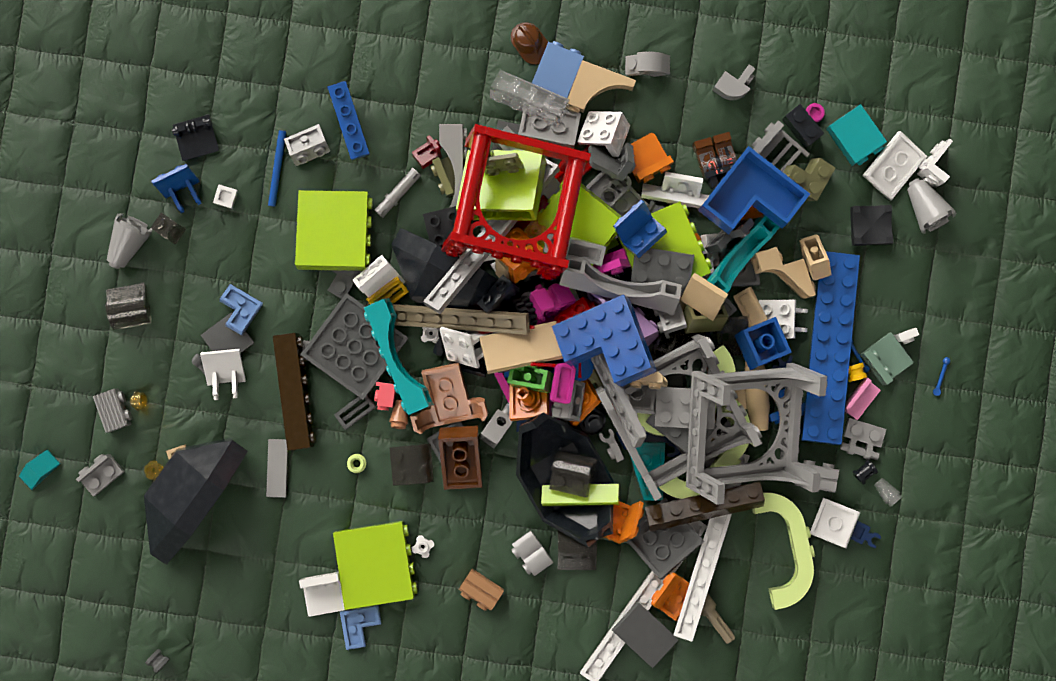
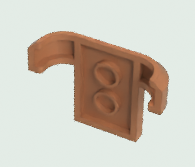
(449, 399)

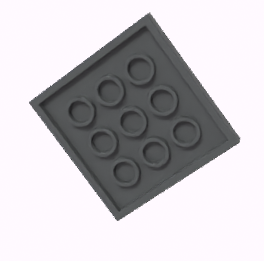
(347, 348)

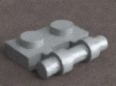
(864, 433)

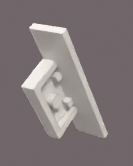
(675, 189)

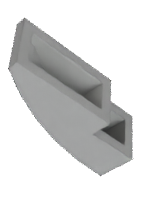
(583, 249)

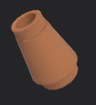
(399, 417)

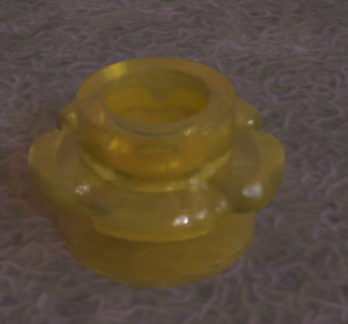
(138, 400)
(148, 469)

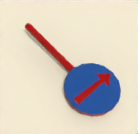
(583, 369)

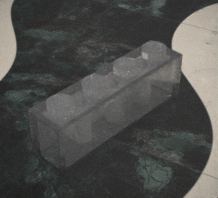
(529, 98)

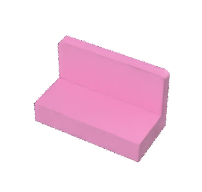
(861, 398)

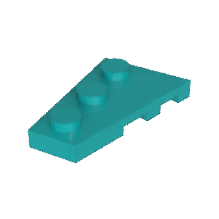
(652, 456)

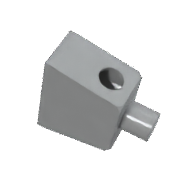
(493, 432)

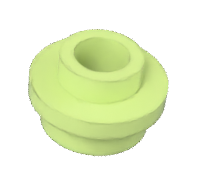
(350, 463)

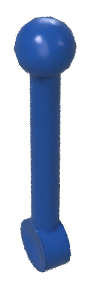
(866, 369)
(937, 391)

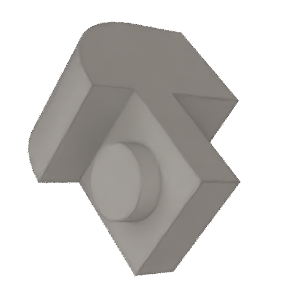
(647, 63)
(733, 88)

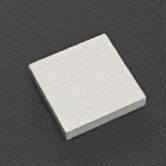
(834, 523)

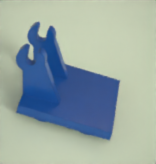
(175, 180)

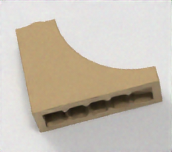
(592, 81)

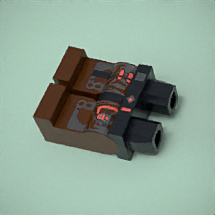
(711, 165)

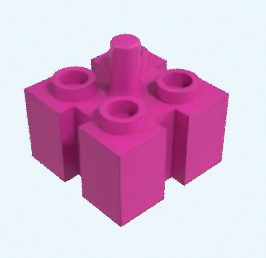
(550, 302)

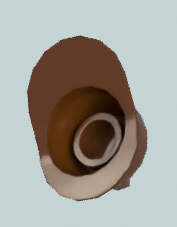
(529, 42)

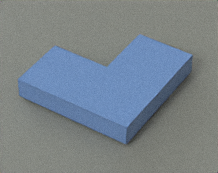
(245, 308)
(354, 621)

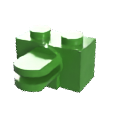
(531, 378)

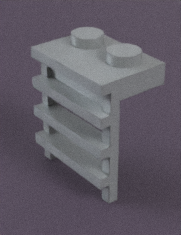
(770, 141)

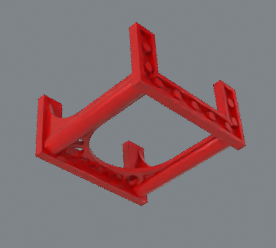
(549, 264)

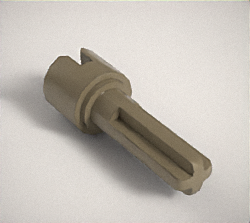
(716, 620)

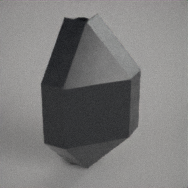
(426, 264)
(537, 447)
(187, 492)

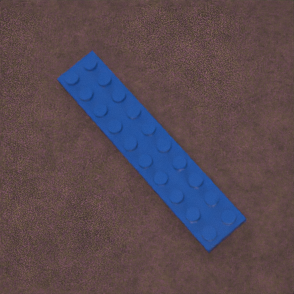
(831, 349)

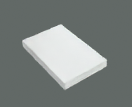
(894, 165)

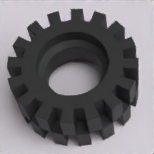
(523, 305)

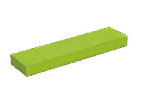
(598, 495)

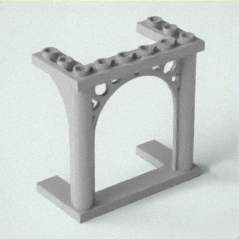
(717, 387)
(736, 435)

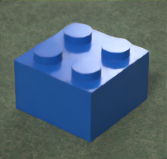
(762, 343)

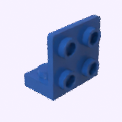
(639, 229)

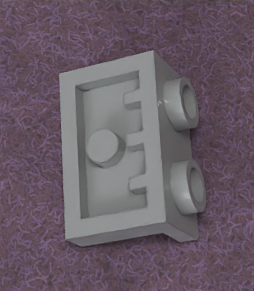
(307, 145)
(670, 322)
(100, 474)

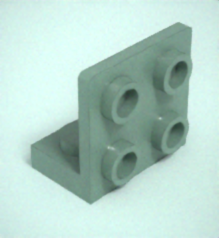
(886, 358)

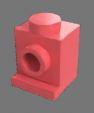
(385, 396)

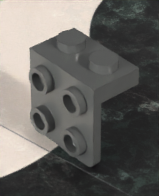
(614, 166)

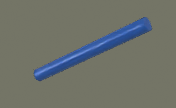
(277, 168)

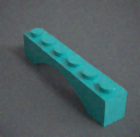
(742, 252)
(382, 320)

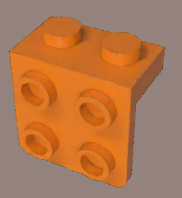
(649, 158)
(518, 271)
(625, 521)
(671, 595)

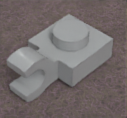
(614, 450)

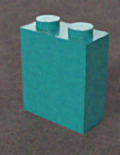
(856, 136)

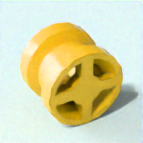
(856, 372)

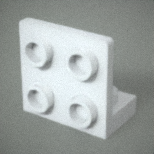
(606, 130)
(376, 276)
(322, 593)

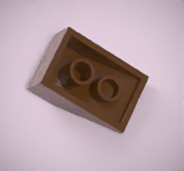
(460, 457)

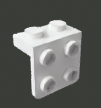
(929, 171)

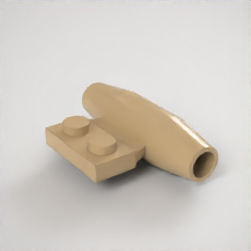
(756, 403)

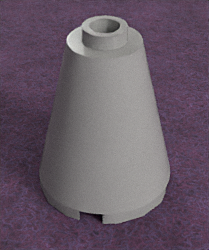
(928, 206)
(126, 240)

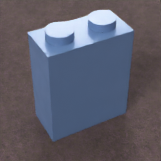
(558, 69)

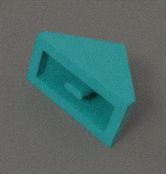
(39, 469)

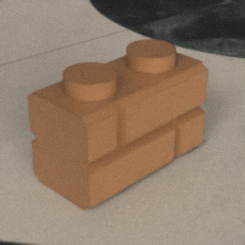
(481, 590)

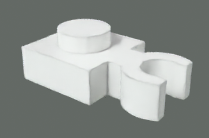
(713, 257)

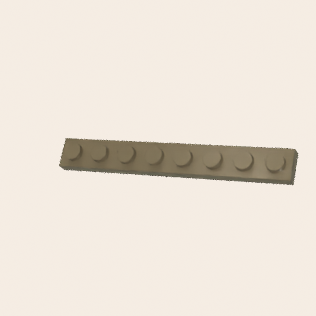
(462, 319)

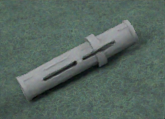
(393, 197)

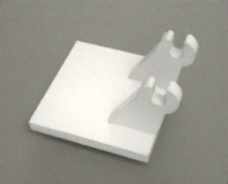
(785, 313)
(460, 346)
(222, 368)

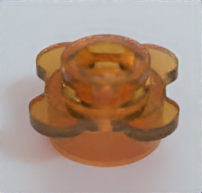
(529, 231)

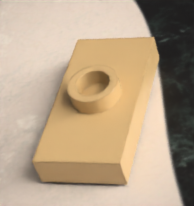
(750, 307)

